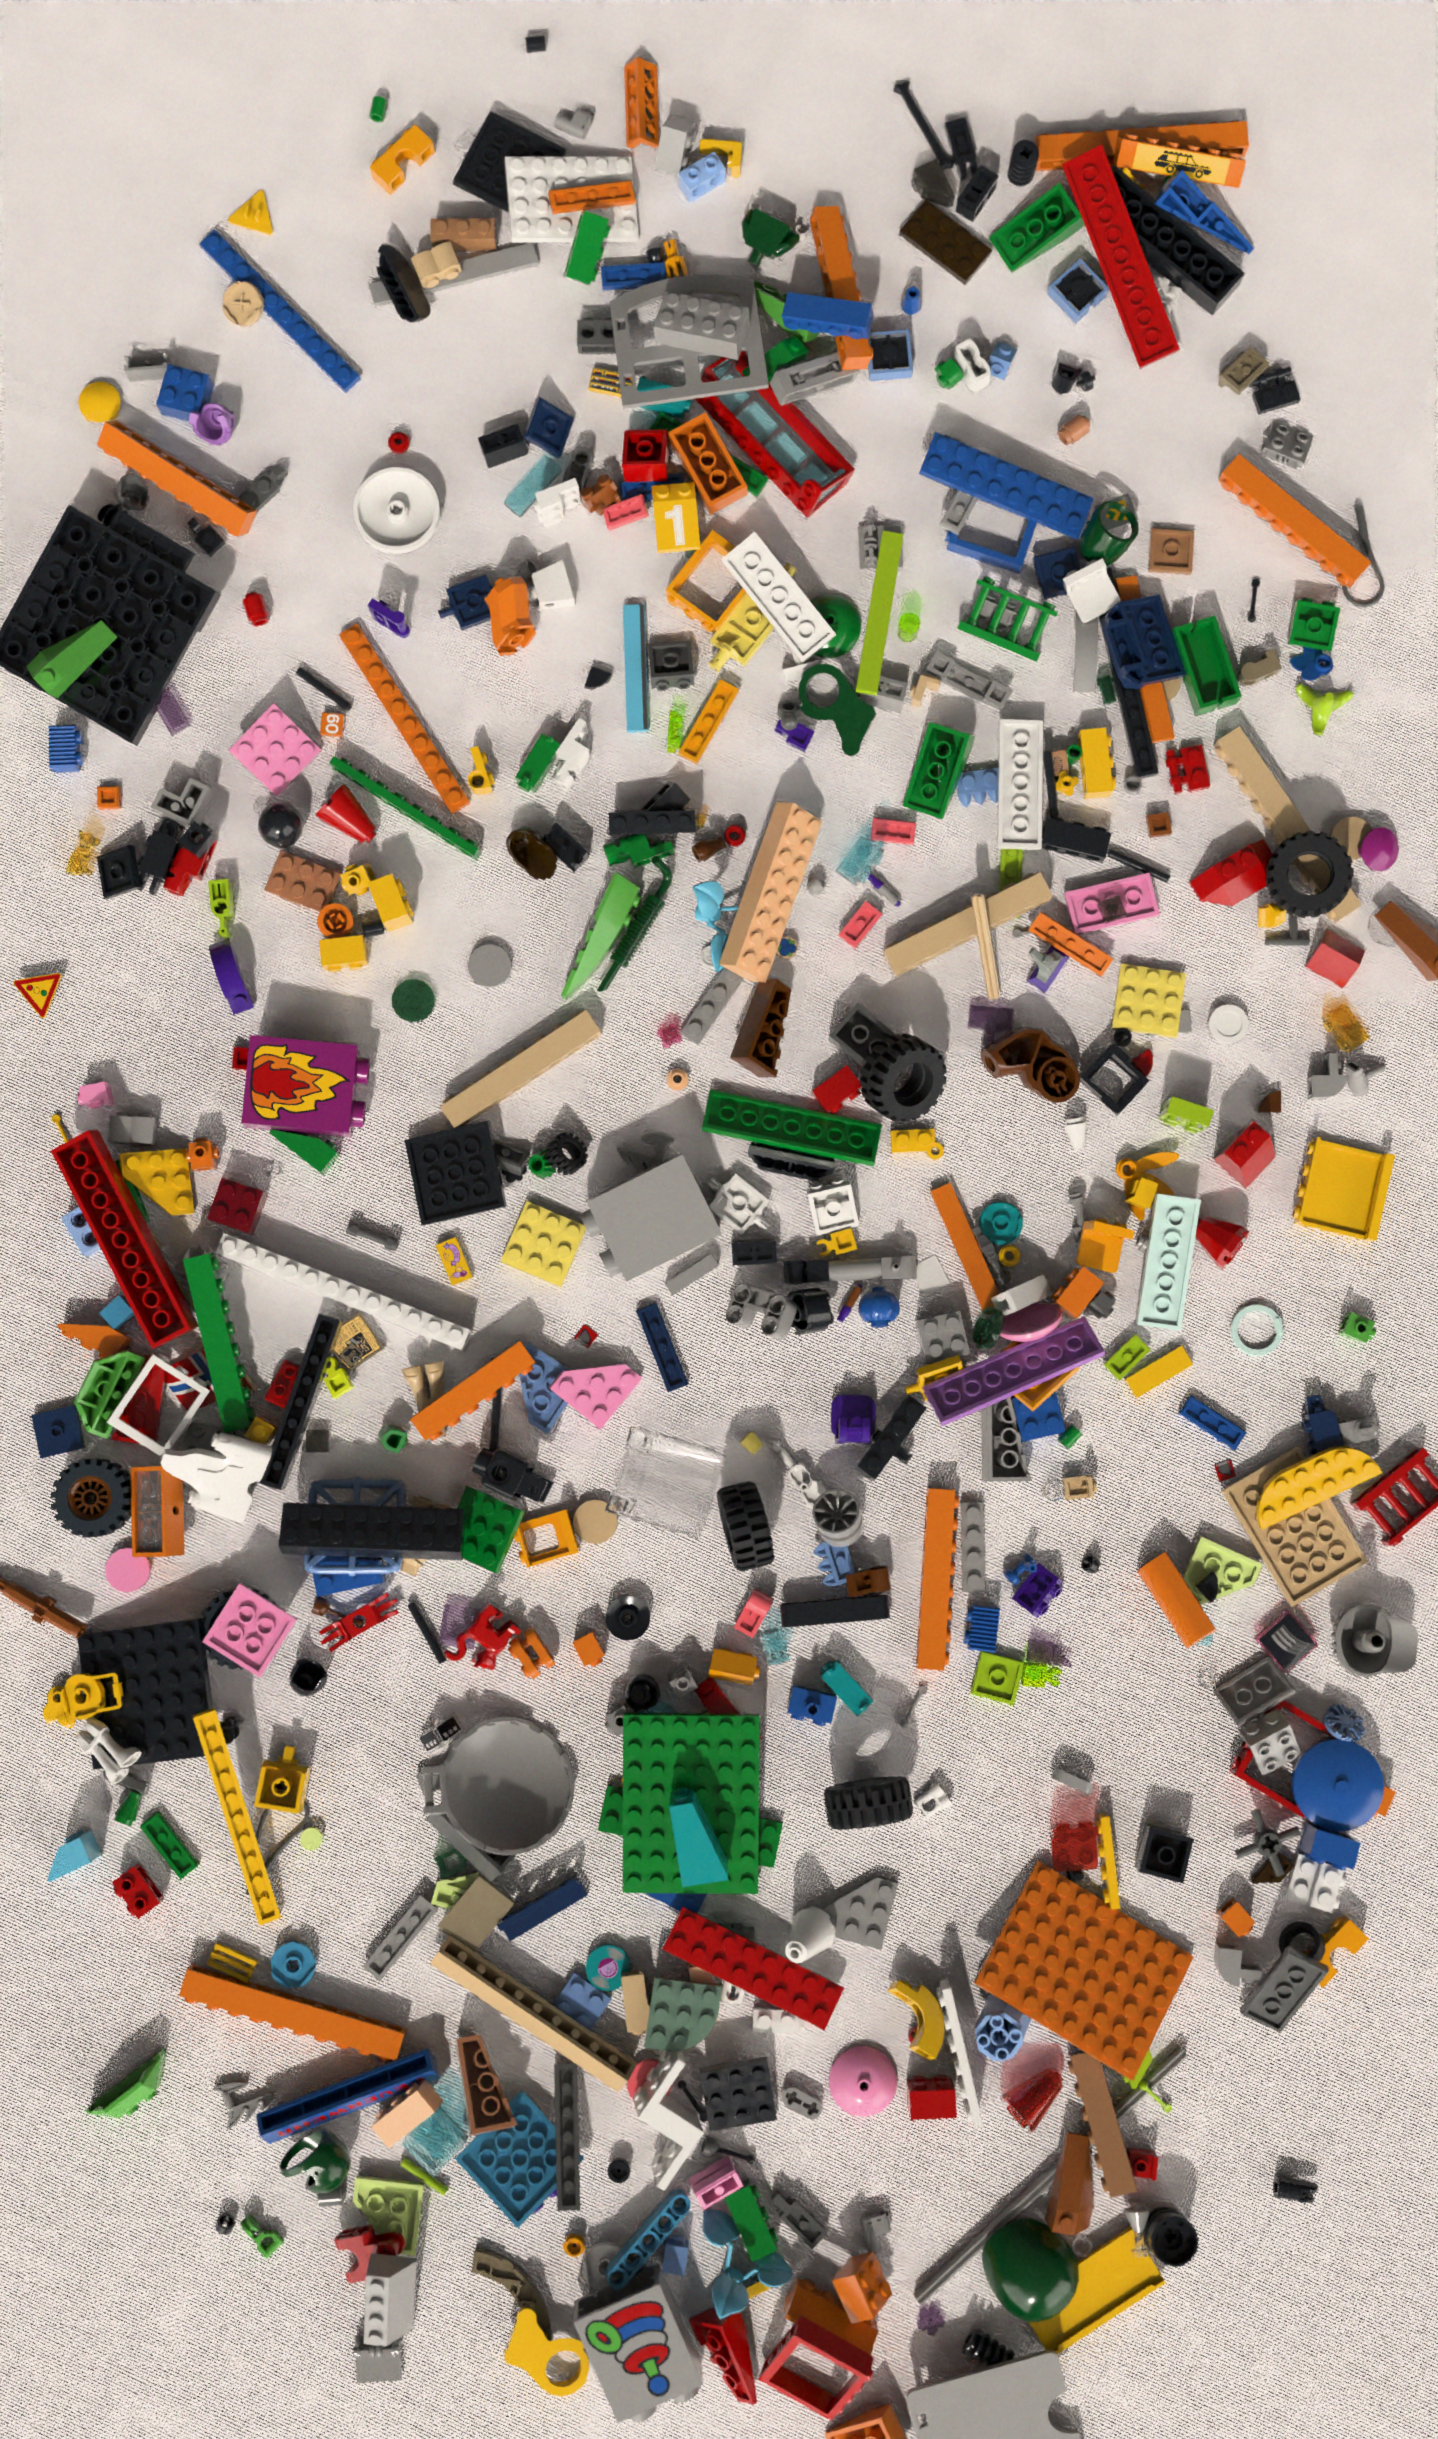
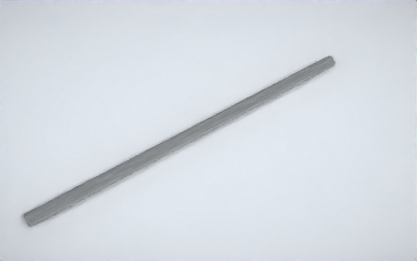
(1036, 2188)

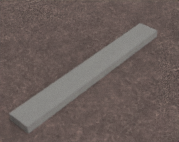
(473, 270)

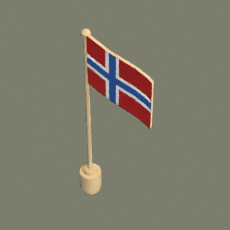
(197, 1367)

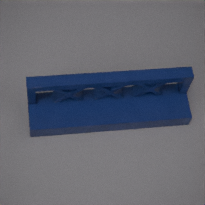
(542, 1907)

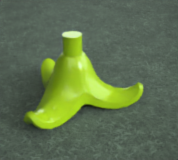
(1322, 705)

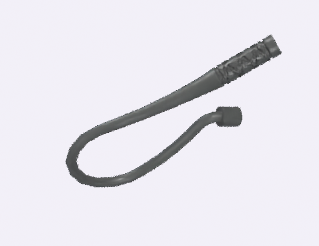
(1360, 516)
(268, 1864)

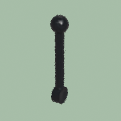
(1255, 584)
(702, 2115)

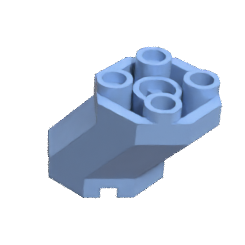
(1000, 2029)

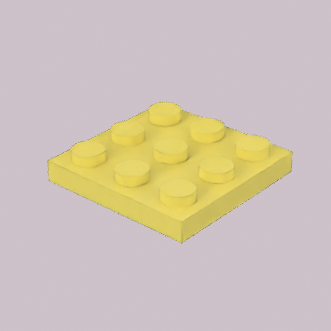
(1148, 1000)
(543, 1244)

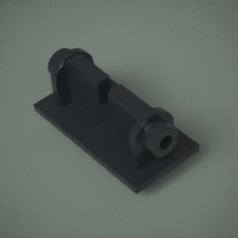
(230, 1728)

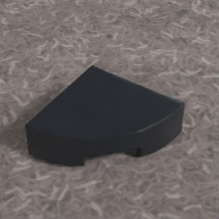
(597, 678)
(1208, 1586)

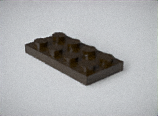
(945, 242)

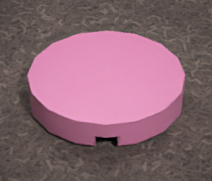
(127, 1572)

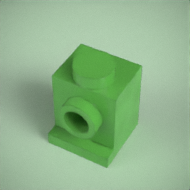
(1350, 1328)

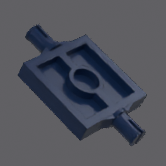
(468, 602)

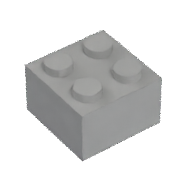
(942, 1337)

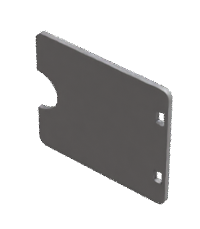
(993, 2401)

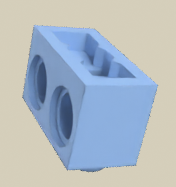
(702, 177)
(80, 1233)

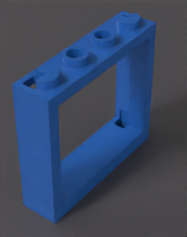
(990, 556)

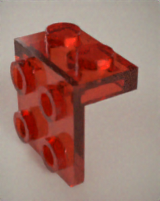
(1074, 1846)

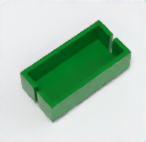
(1207, 666)

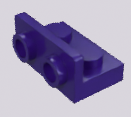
(1038, 1591)

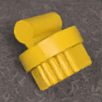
(1270, 915)

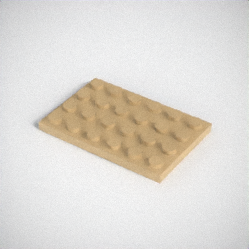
(1302, 1550)

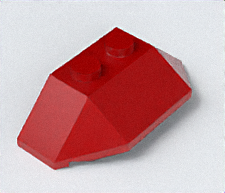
(1234, 876)

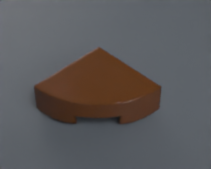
(1271, 1103)

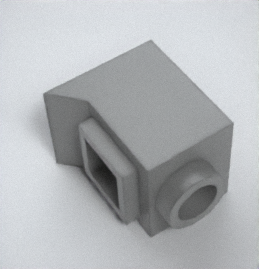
(682, 1681)

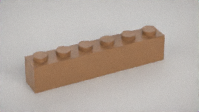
(1104, 2125)

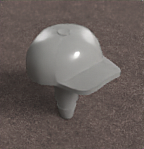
(1373, 1642)

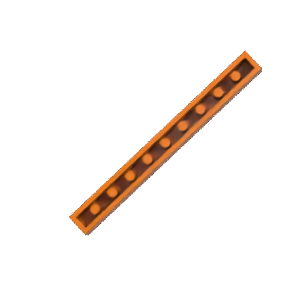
(1062, 147)
(293, 2012)

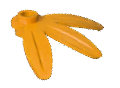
(1138, 1167)

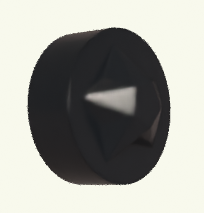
(618, 2170)

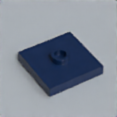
(548, 427)
(1051, 570)
(58, 1431)

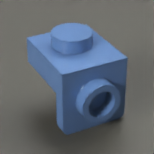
(1001, 360)

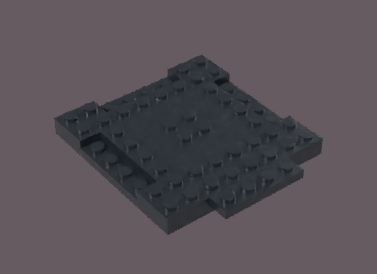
(133, 585)

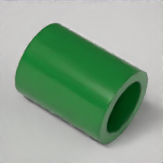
(378, 109)
(1076, 749)
(1070, 1437)

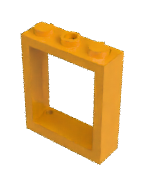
(722, 546)

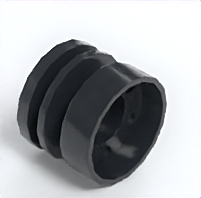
(1178, 2245)

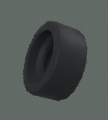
(1298, 1927)

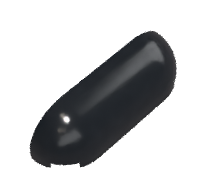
(402, 285)
(790, 1162)

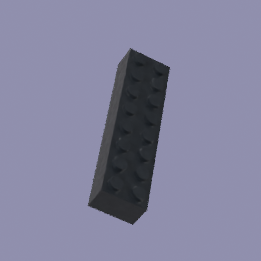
(1178, 249)
(372, 1531)

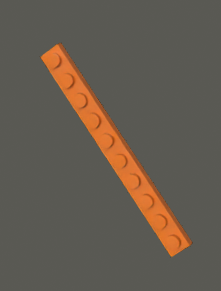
(404, 719)

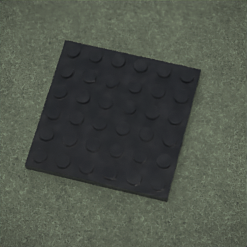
(162, 1687)

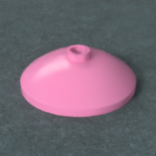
(1031, 1322)
(858, 2066)

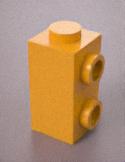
(733, 1666)

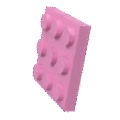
(274, 749)
(250, 1630)

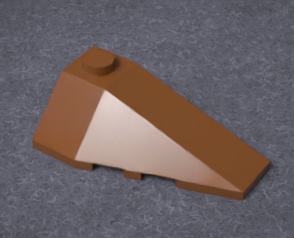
(1413, 936)
(1072, 2191)

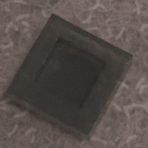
(1112, 909)
(317, 1440)

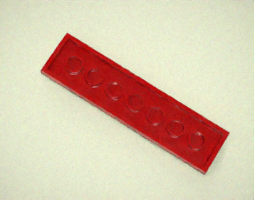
(752, 1968)

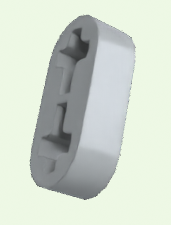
(1072, 1780)
(804, 2096)

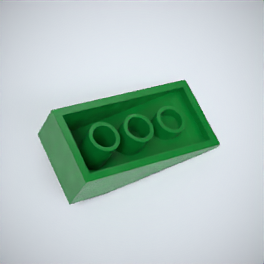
(1037, 228)
(938, 770)

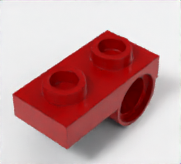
(283, 1384)

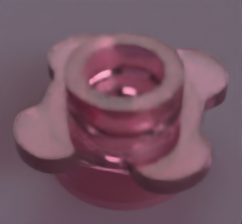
(675, 1037)

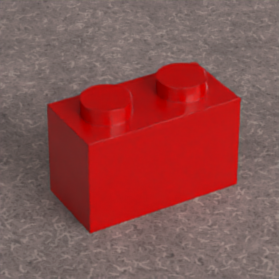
(837, 1090)

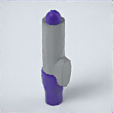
(883, 890)

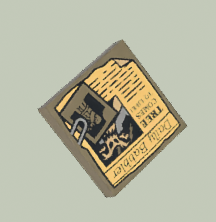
(356, 1343)

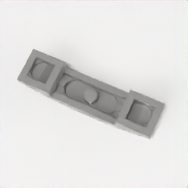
(1085, 655)
(967, 682)

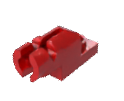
(186, 867)

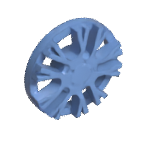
(1343, 1723)

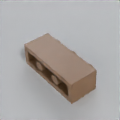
(464, 233)

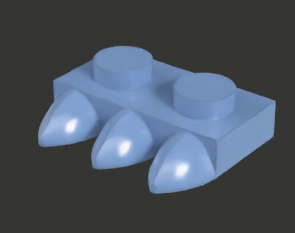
(978, 784)
(837, 1561)

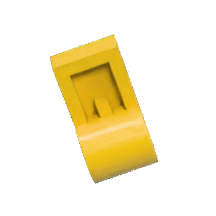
(480, 761)

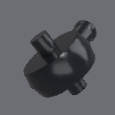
(1085, 380)

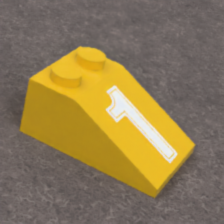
(675, 517)

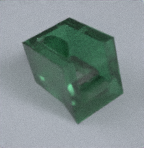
(450, 1862)

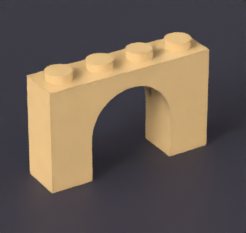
(636, 2000)

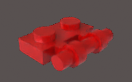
(1193, 766)

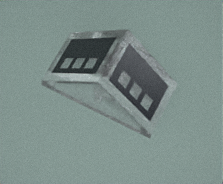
(440, 1733)

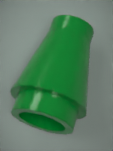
(128, 1809)

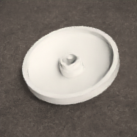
(396, 510)

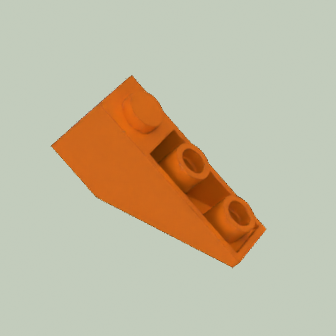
(101, 1338)

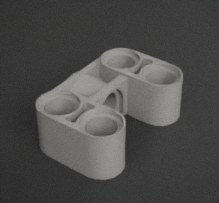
(764, 1302)

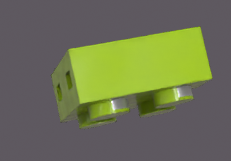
(1186, 1114)

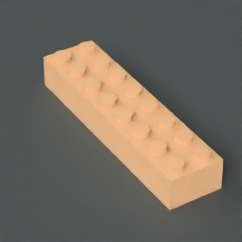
(770, 892)

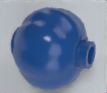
(879, 1307)

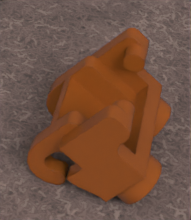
(600, 495)

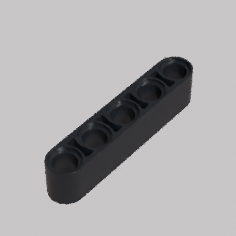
(835, 1611)

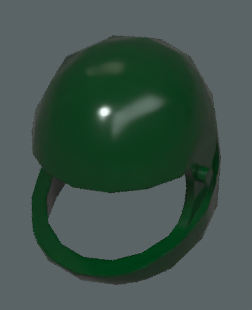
(1100, 543)
(325, 2165)

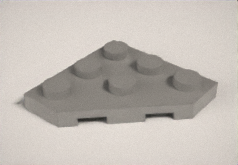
(864, 1912)

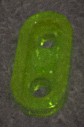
(675, 722)

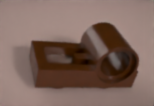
(868, 1580)

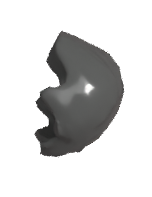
(132, 493)

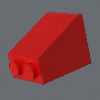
(1247, 1154)

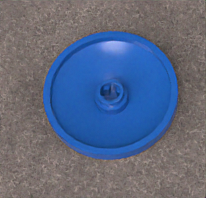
(1337, 1785)

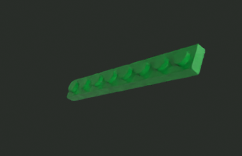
(398, 802)

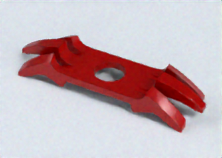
(349, 1630)

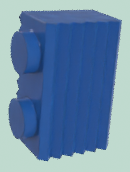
(65, 748)
(982, 1627)

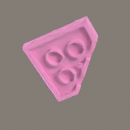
(596, 1390)

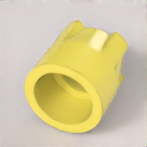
(751, 1442)

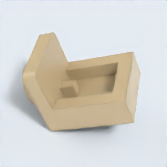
(917, 691)
(1079, 1487)

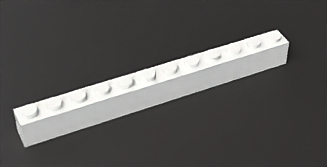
(343, 1292)

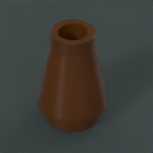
(707, 848)

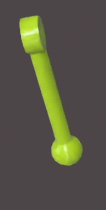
(1165, 2106)

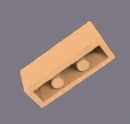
(406, 2112)

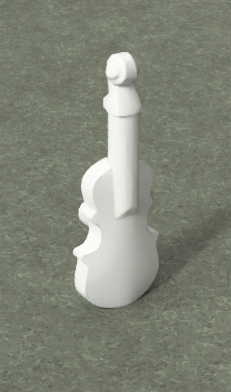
(800, 1476)

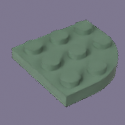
(681, 2013)

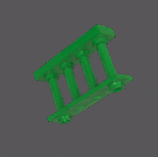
(990, 634)

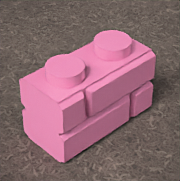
(715, 2182)

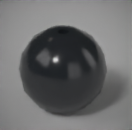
(280, 825)

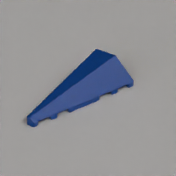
(1187, 202)

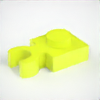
(337, 1379)

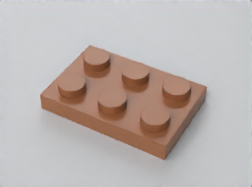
(302, 882)

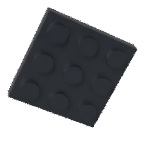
(738, 2093)

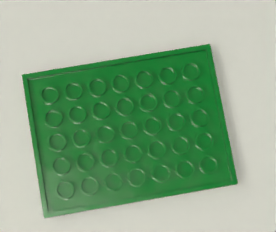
(721, 1764)

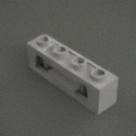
(787, 380)

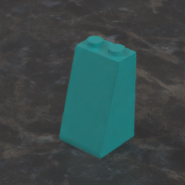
(696, 1844)

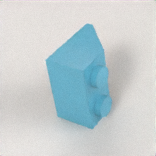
(76, 1852)

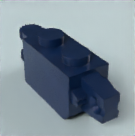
(1320, 1426)

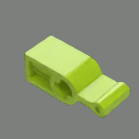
(222, 895)

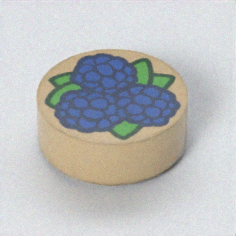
(787, 948)

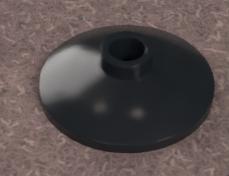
(627, 1629)

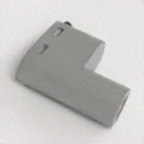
(578, 125)
(874, 2226)

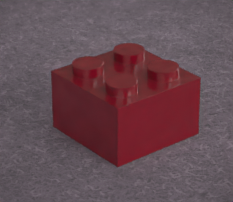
(237, 1206)

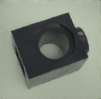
(202, 847)

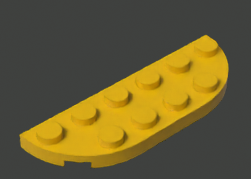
(1312, 1482)

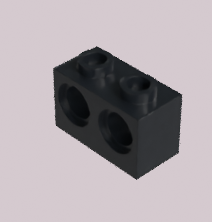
(976, 193)

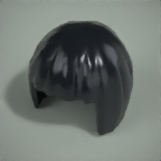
(307, 1677)
(641, 1692)

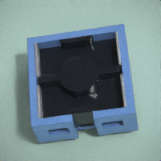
(1077, 291)
(890, 355)

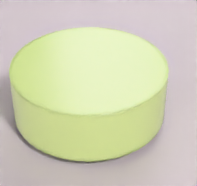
(311, 1838)

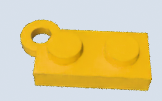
(915, 1141)

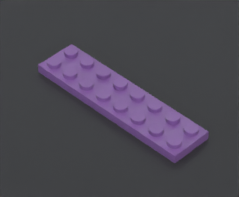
(1013, 1371)

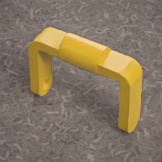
(117, 1690)

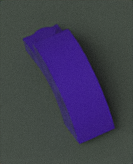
(230, 977)

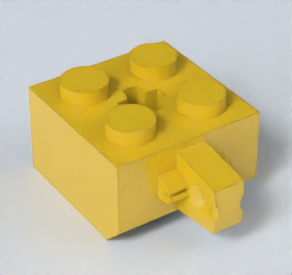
(295, 1777)

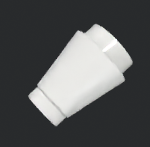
(1076, 1132)

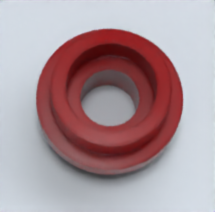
(399, 448)
(734, 829)

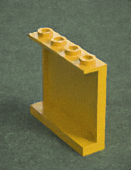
(1343, 1190)

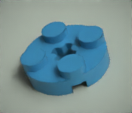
(280, 1966)

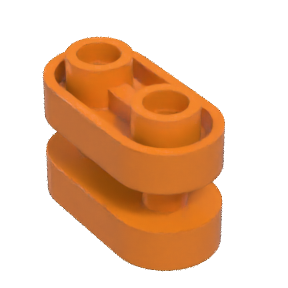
(519, 1650)

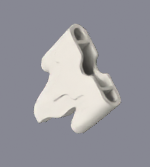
(220, 1477)

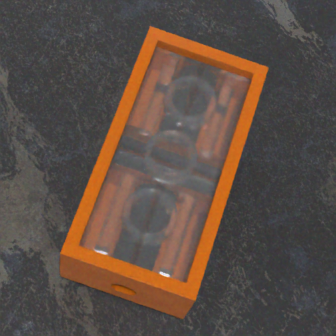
(156, 1513)

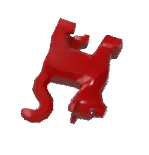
(486, 1634)

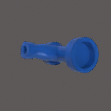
(1027, 1563)

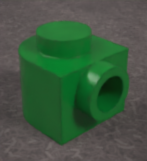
(948, 374)
(392, 1438)

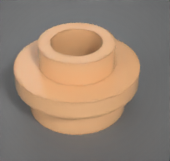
(677, 1086)

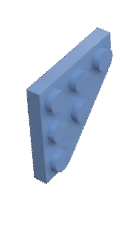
(541, 1402)

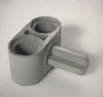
(1359, 1430)

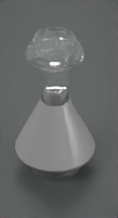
(1137, 2215)

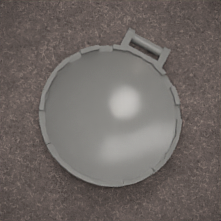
(503, 1786)

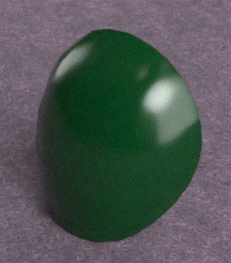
(1030, 2270)

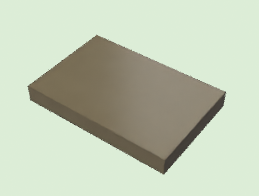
(476, 1912)

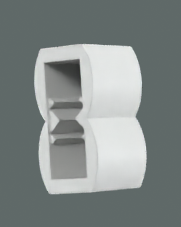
(974, 368)

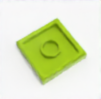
(997, 1677)

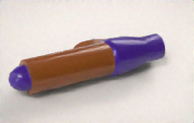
(847, 1307)

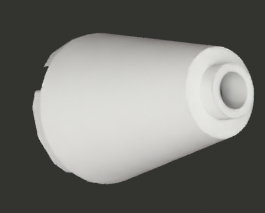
(809, 1934)

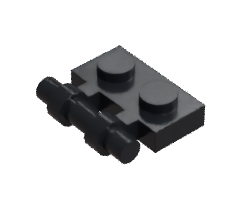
(1276, 396)

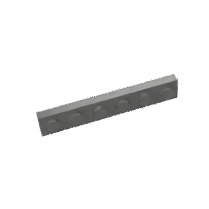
(567, 2137)

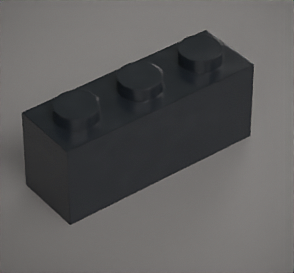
(1075, 839)

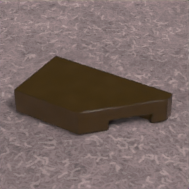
(1266, 1873)

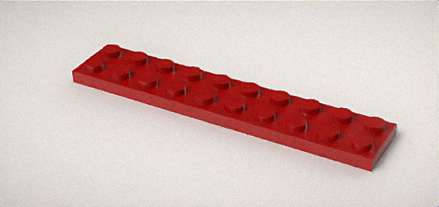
(1120, 256)

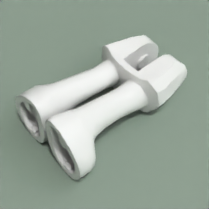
(99, 1735)

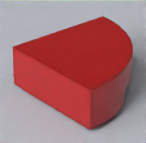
(1144, 1062)

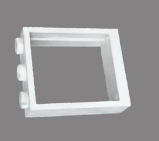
(137, 1435)

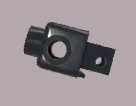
(519, 1479)

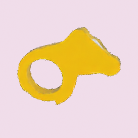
(532, 2350)

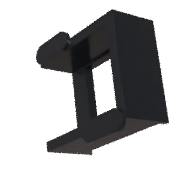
(1121, 1059)

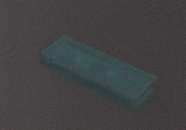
(537, 480)

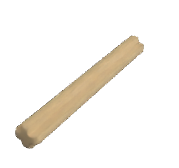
(985, 946)

